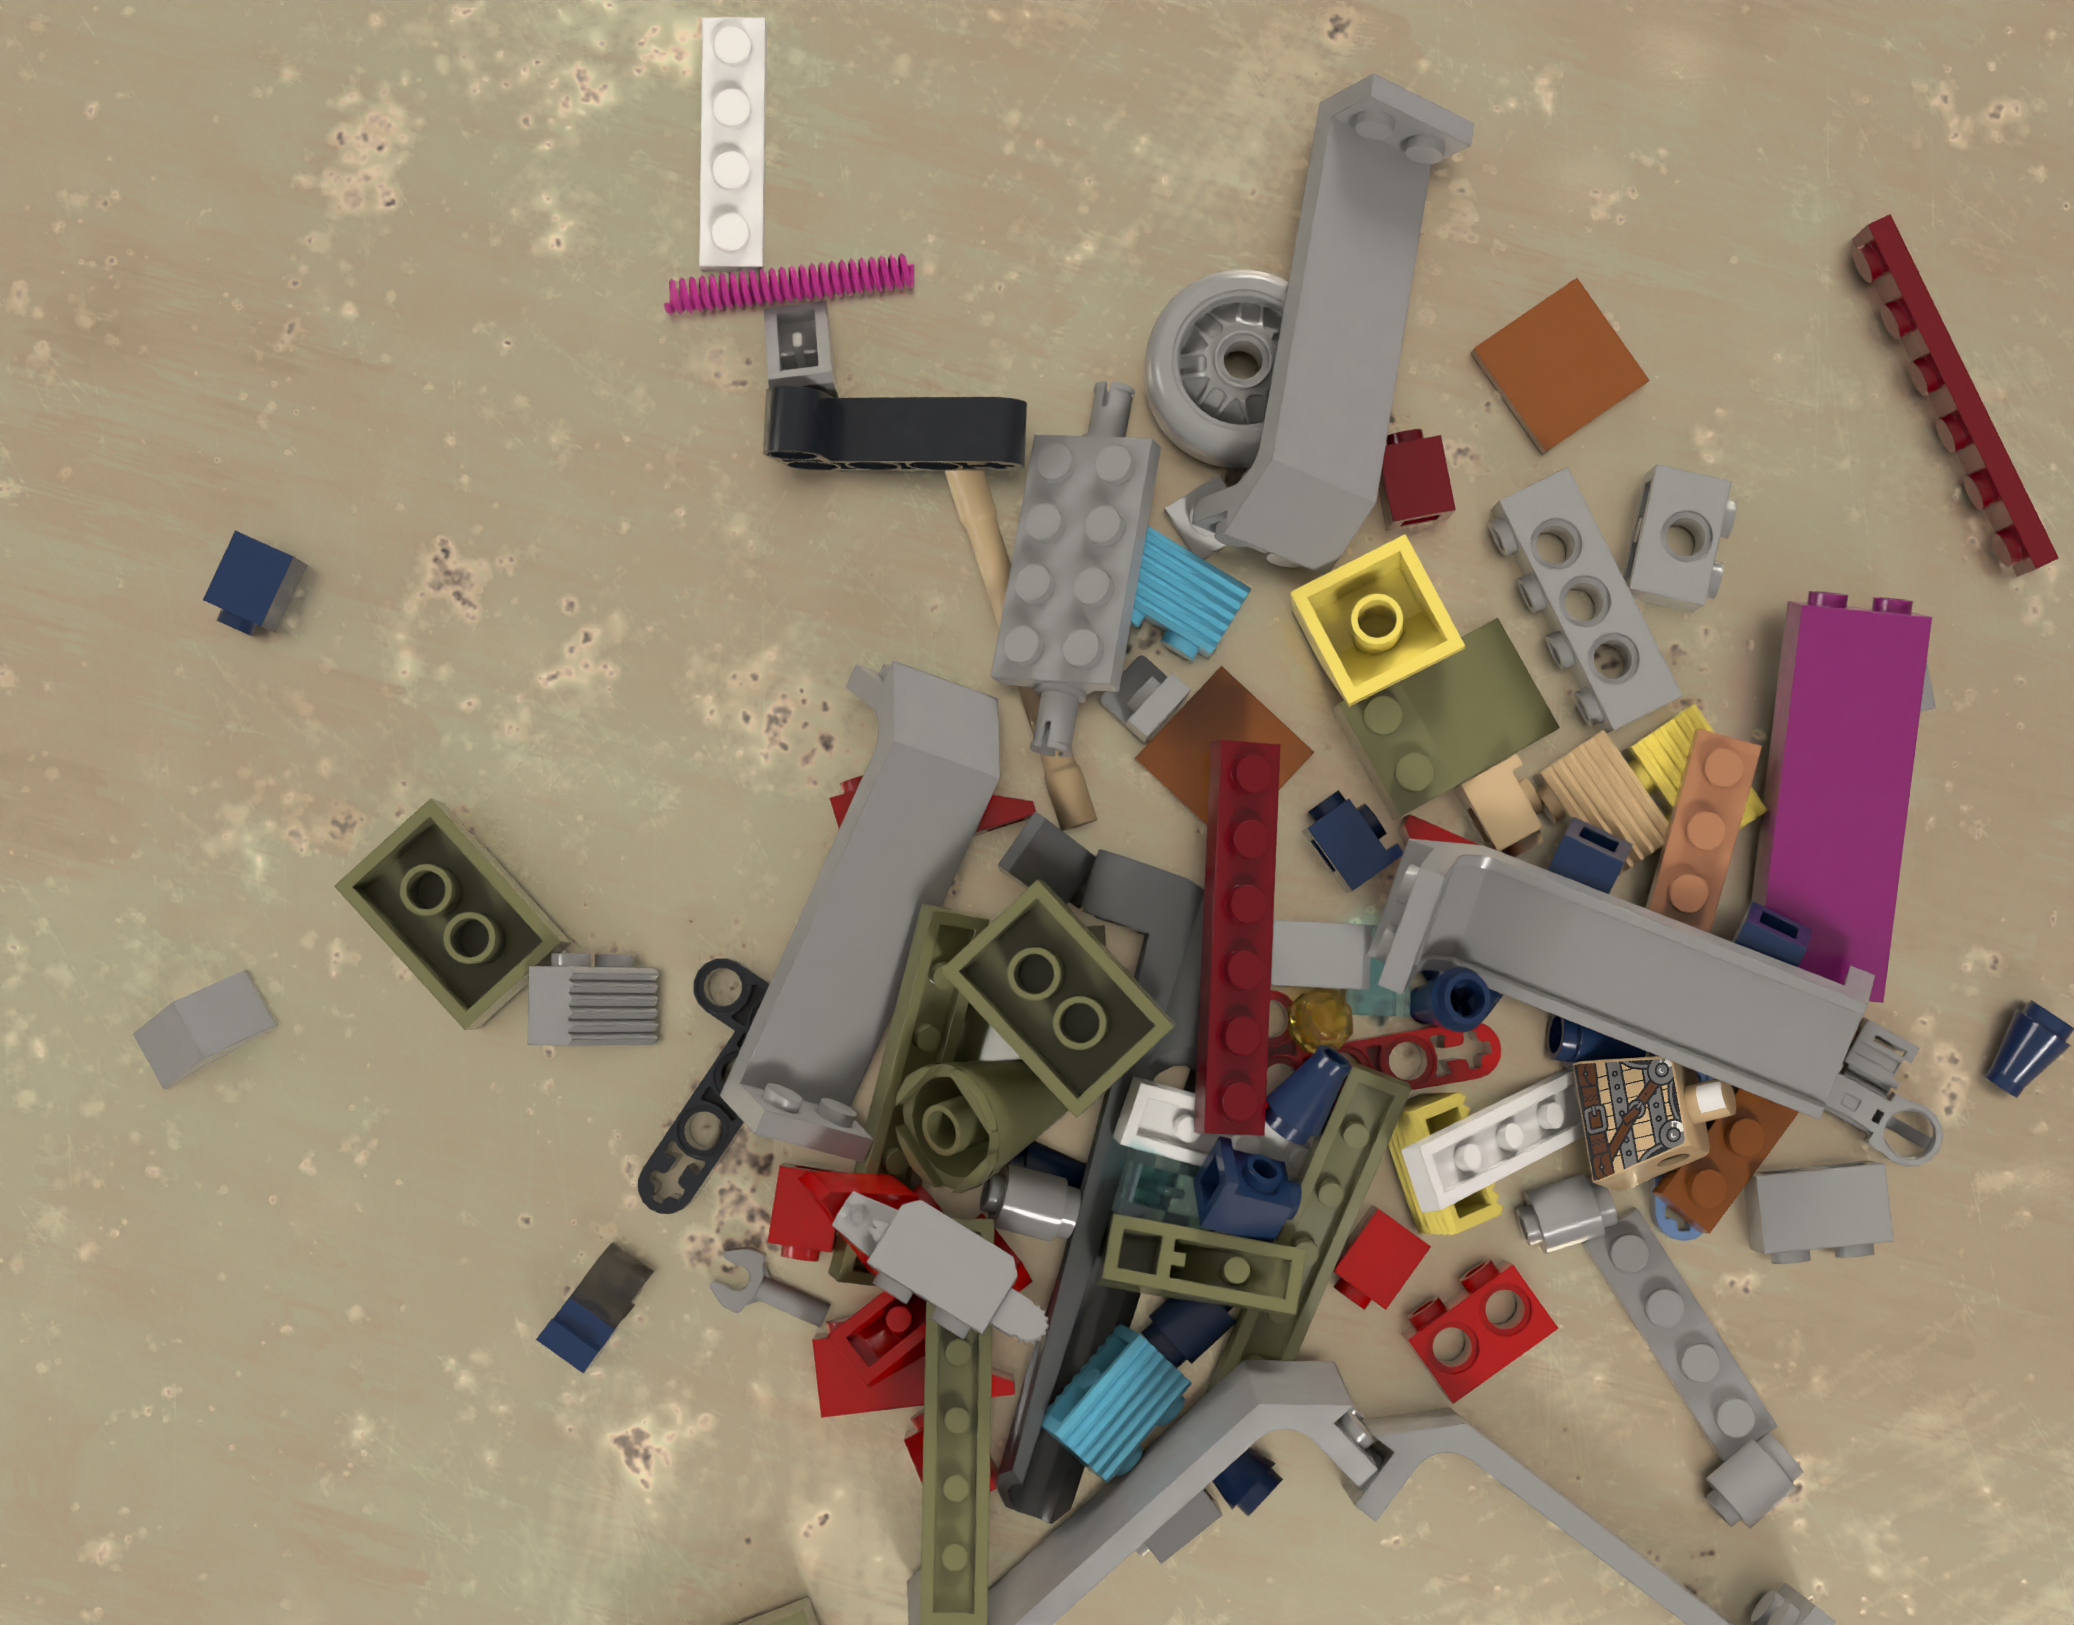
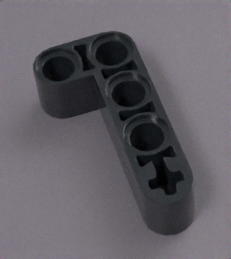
(893, 433)
(706, 1096)

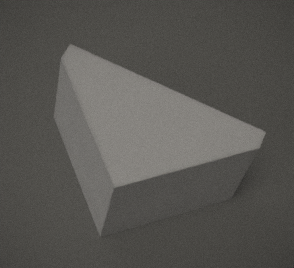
(800, 347)
(1321, 955)
(203, 1028)

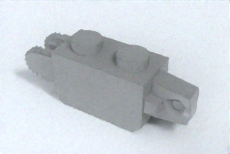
(942, 1264)

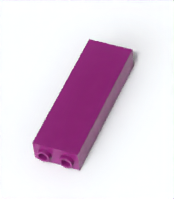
(1842, 777)

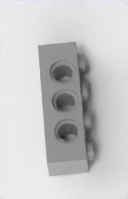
(1560, 509)

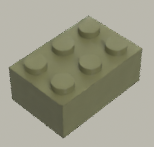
(452, 914)
(1058, 997)

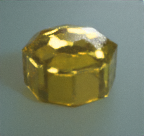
(1320, 1019)

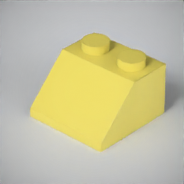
(1375, 621)

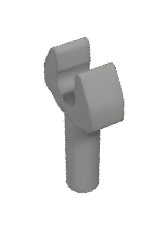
(766, 1289)

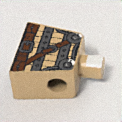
(1645, 1117)

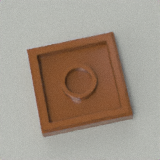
(1560, 366)
(1217, 711)

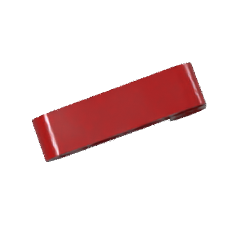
(1376, 1049)

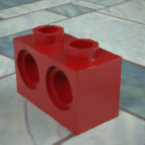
(1487, 1345)

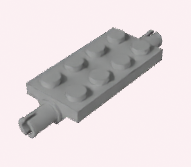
(1076, 566)

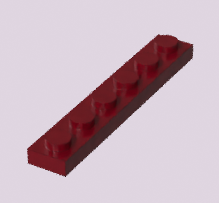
(1962, 419)
(1237, 938)

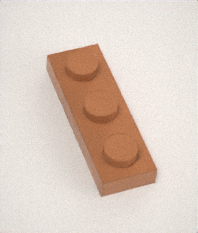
(1703, 828)

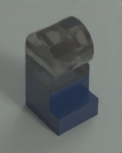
(596, 1308)

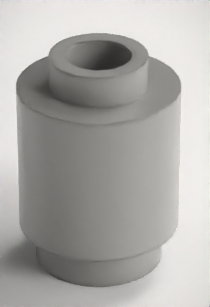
(1031, 1203)
(1566, 1213)
(1753, 1481)

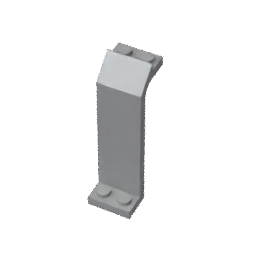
(1339, 328)
(855, 934)
(1620, 970)
(1415, 1436)
(1171, 1472)

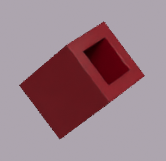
(1414, 480)

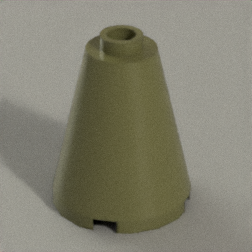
(971, 1119)

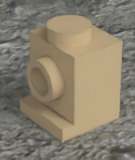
(1503, 808)

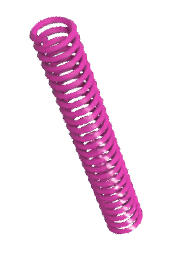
(826, 284)

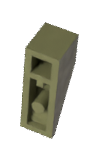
(1200, 1265)

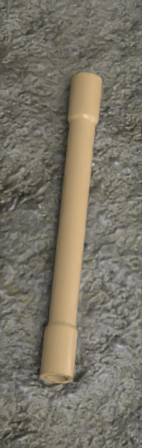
(978, 516)

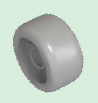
(1185, 371)

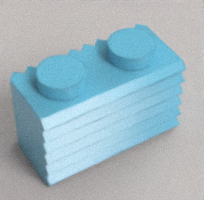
(1184, 597)
(1116, 1404)

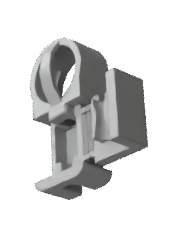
(1862, 1089)

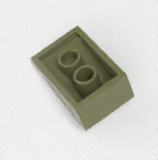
(1447, 721)

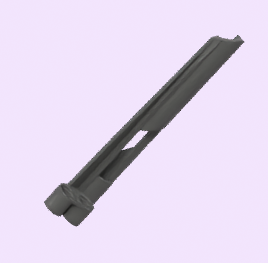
(1167, 909)

